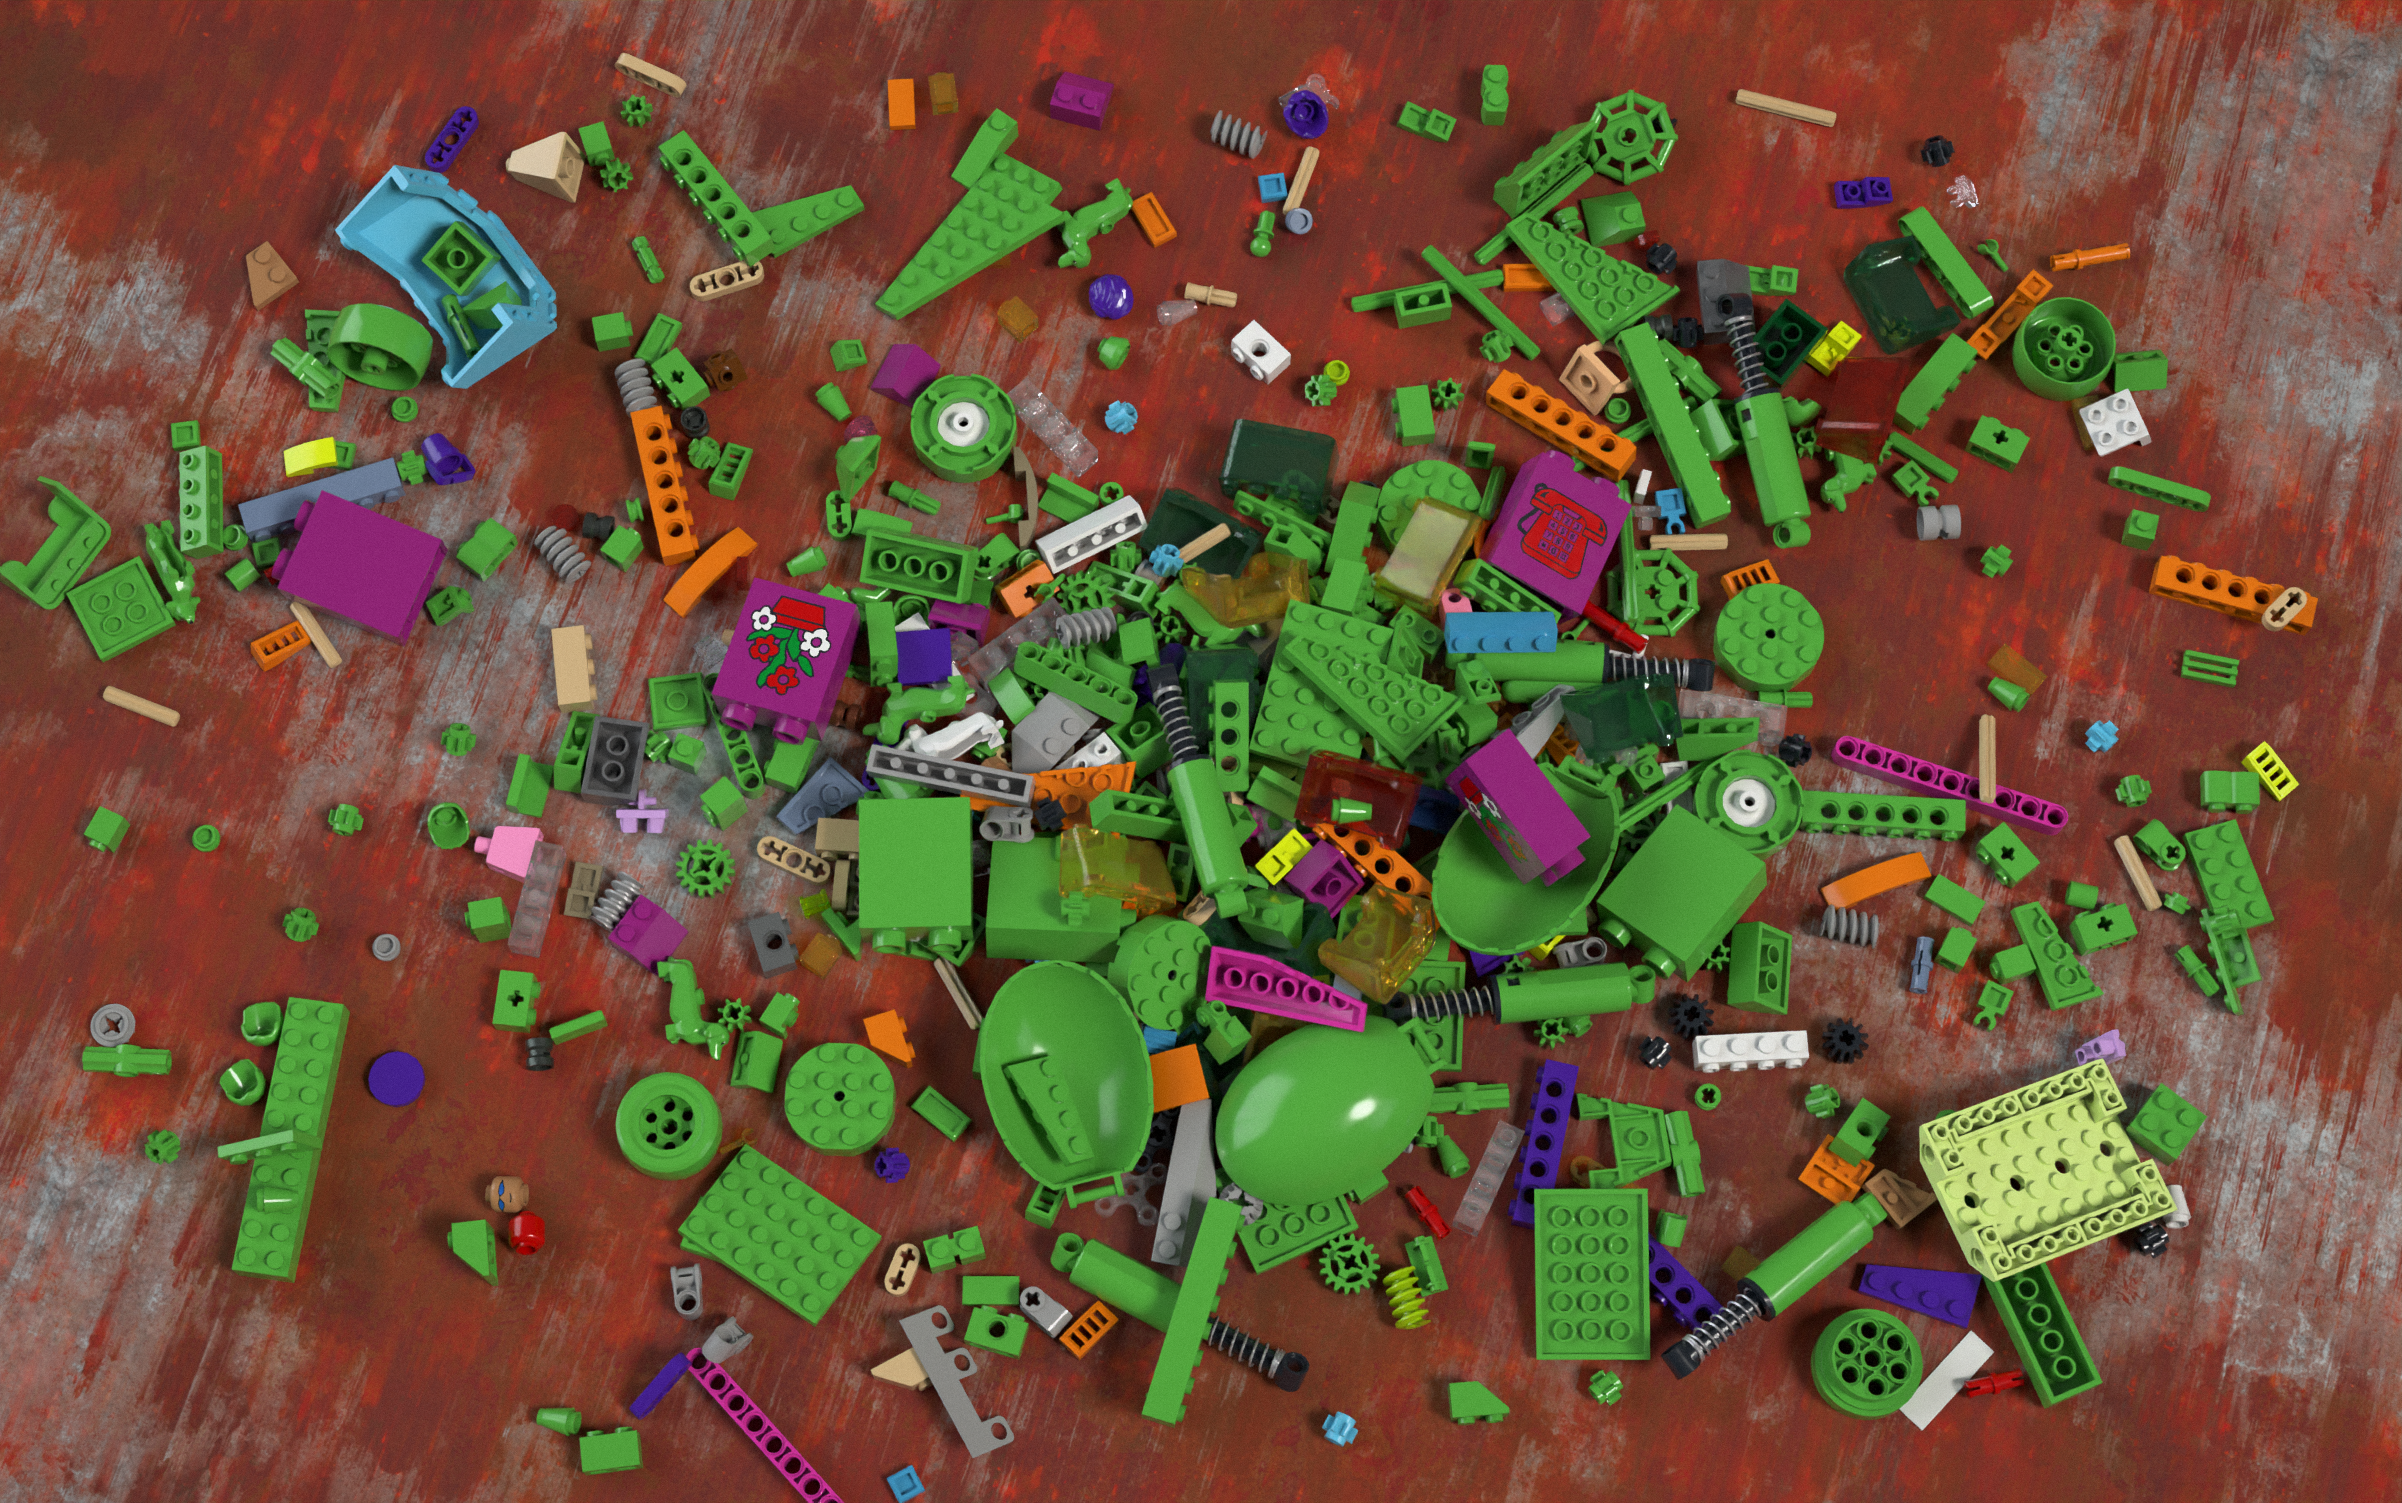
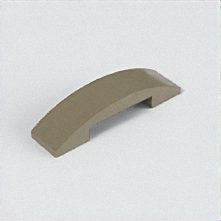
(1024, 472)

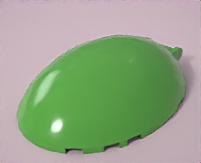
(1486, 903)
(1104, 1059)
(1325, 1110)

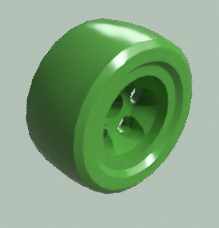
(2078, 326)
(380, 346)
(651, 1097)

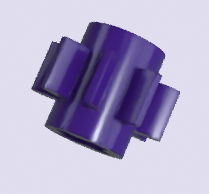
(892, 1165)

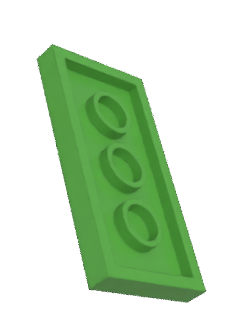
(2228, 872)

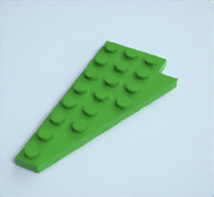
(992, 220)

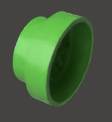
(1854, 1398)

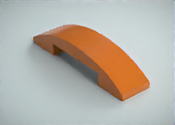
(2010, 315)
(708, 570)
(1876, 880)

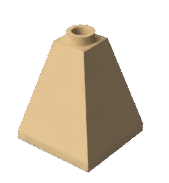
(549, 165)

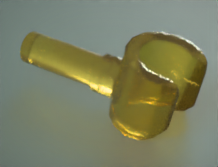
(739, 1142)

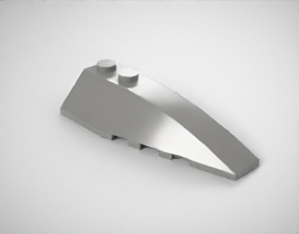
(1530, 727)
(1187, 1185)

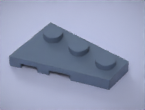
(821, 797)

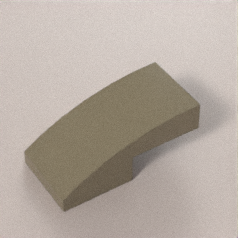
(583, 890)

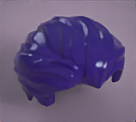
(1306, 115)
(1111, 296)

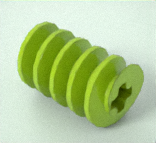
(1405, 1299)

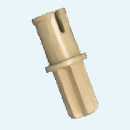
(1210, 295)

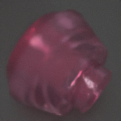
(860, 427)

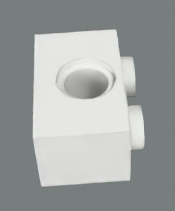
(1254, 339)

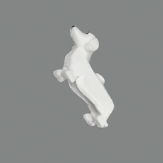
(955, 738)

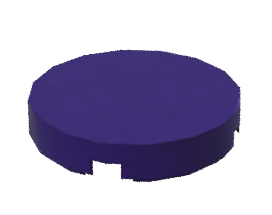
(396, 1079)

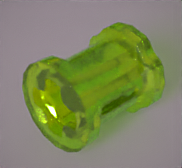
(814, 903)

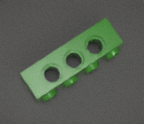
(1236, 691)

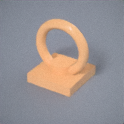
(1591, 379)

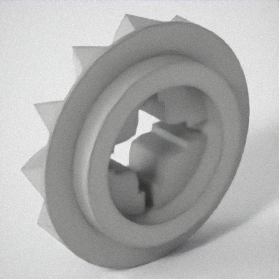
(100, 1025)
(1253, 1212)

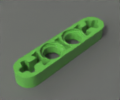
(2159, 489)

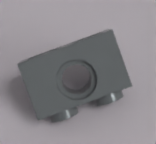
(763, 932)

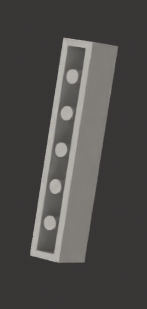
(951, 776)

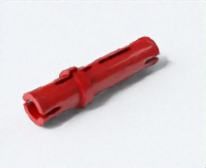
(1620, 631)

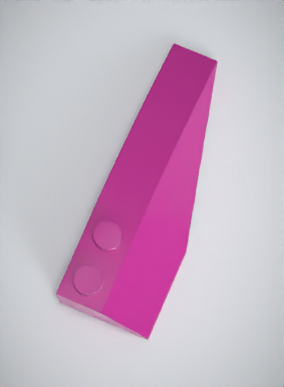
(1273, 988)

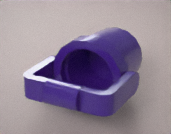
(444, 460)

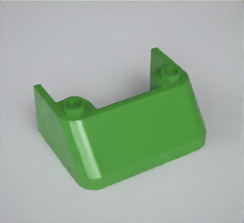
(63, 555)

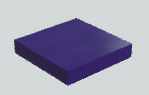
(924, 656)

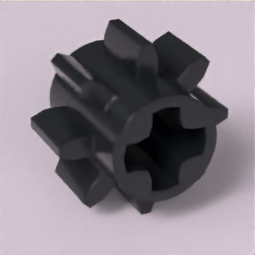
(1937, 151)
(1661, 258)
(1687, 332)
(1795, 750)
(1050, 814)
(1654, 1052)
(2151, 1240)

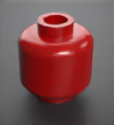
(526, 1233)

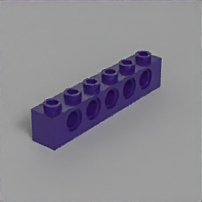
(1564, 1078)
(1679, 1280)

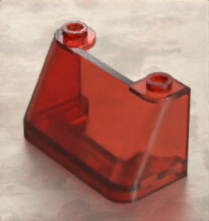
(1862, 406)
(1340, 775)

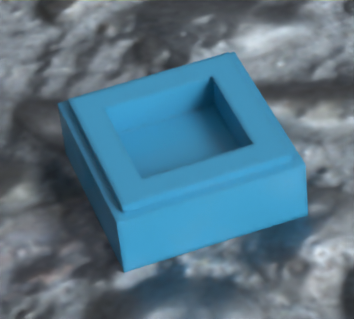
(1272, 187)
(906, 1484)

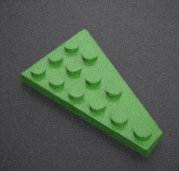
(1597, 287)
(1388, 705)

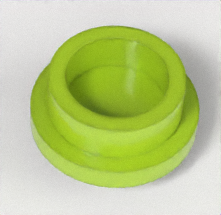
(1338, 372)

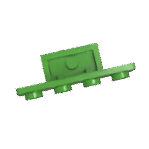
(1285, 513)
(2235, 962)

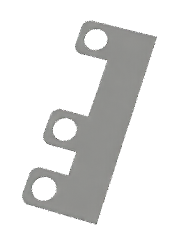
(946, 1378)

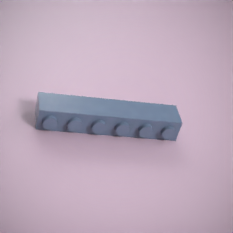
(361, 486)

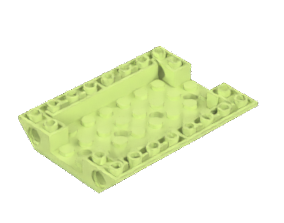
(2022, 1140)

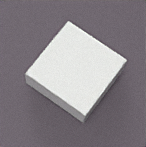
(1641, 487)

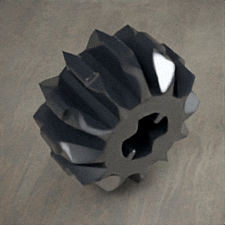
(1679, 1016)
(1839, 1048)

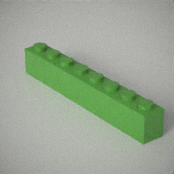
(1672, 425)
(1192, 1311)

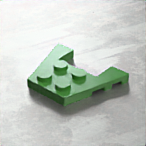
(1636, 1136)

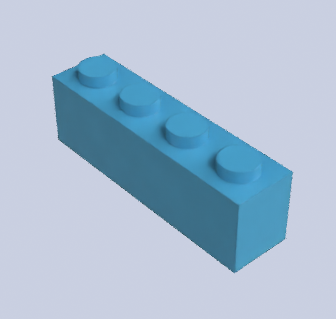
(1500, 632)

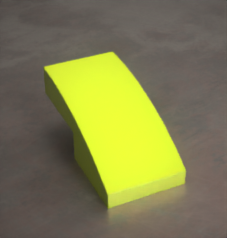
(1834, 348)
(310, 456)
(1283, 856)

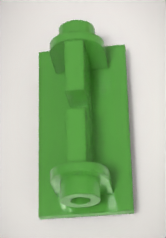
(1427, 1264)

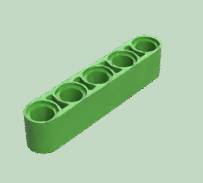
(1946, 263)
(1075, 682)
(736, 748)

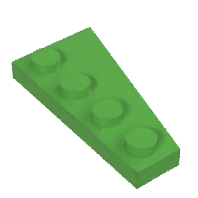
(807, 217)
(318, 333)
(2057, 969)

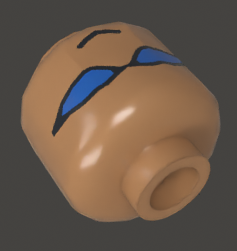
(507, 1194)

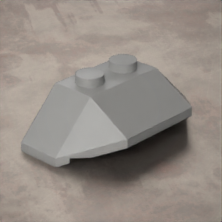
(1048, 733)

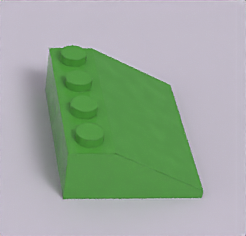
(1545, 169)

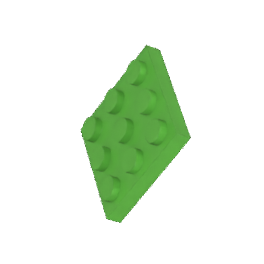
(121, 609)

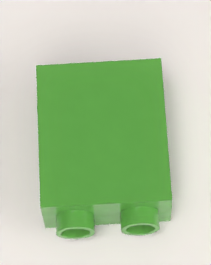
(916, 873)
(1680, 895)
(1026, 910)

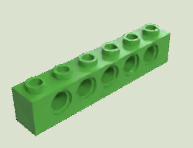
(682, 150)
(1894, 807)

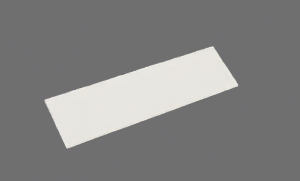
(1946, 1380)

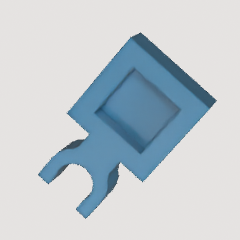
(1671, 508)

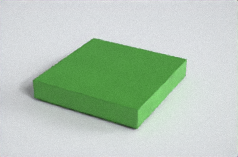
(677, 702)

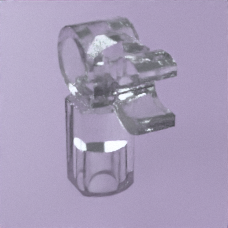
(1316, 84)

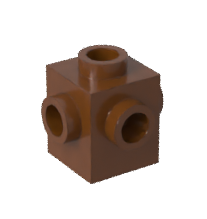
(724, 370)

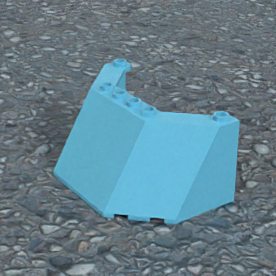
(400, 226)

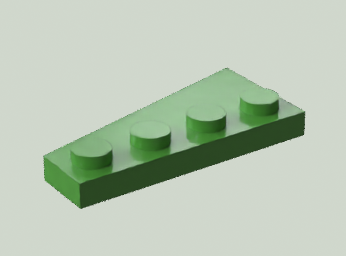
(1049, 1097)

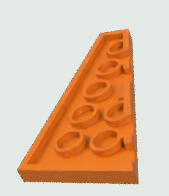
(1073, 789)

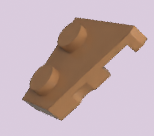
(268, 275)
(1898, 1197)

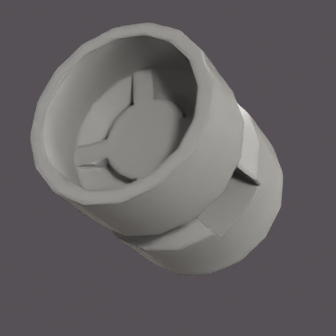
(1941, 522)

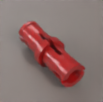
(1428, 1213)
(1994, 1383)

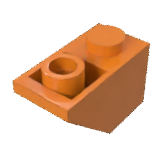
(887, 1037)

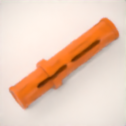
(2079, 258)

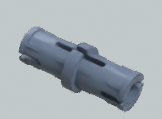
(1922, 965)

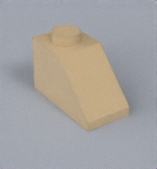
(903, 1371)

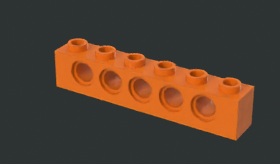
(645, 424)
(1566, 437)
(2166, 585)
(1365, 865)

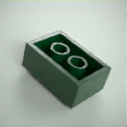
(1787, 343)

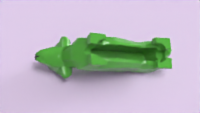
(1091, 221)
(1849, 476)
(173, 570)
(1198, 618)
(917, 704)
(686, 1009)

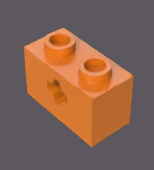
(1013, 589)

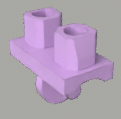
(630, 816)
(2105, 1046)

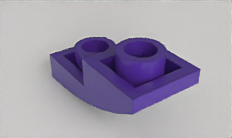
(1864, 193)

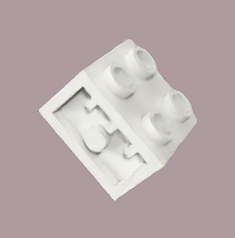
(2115, 423)

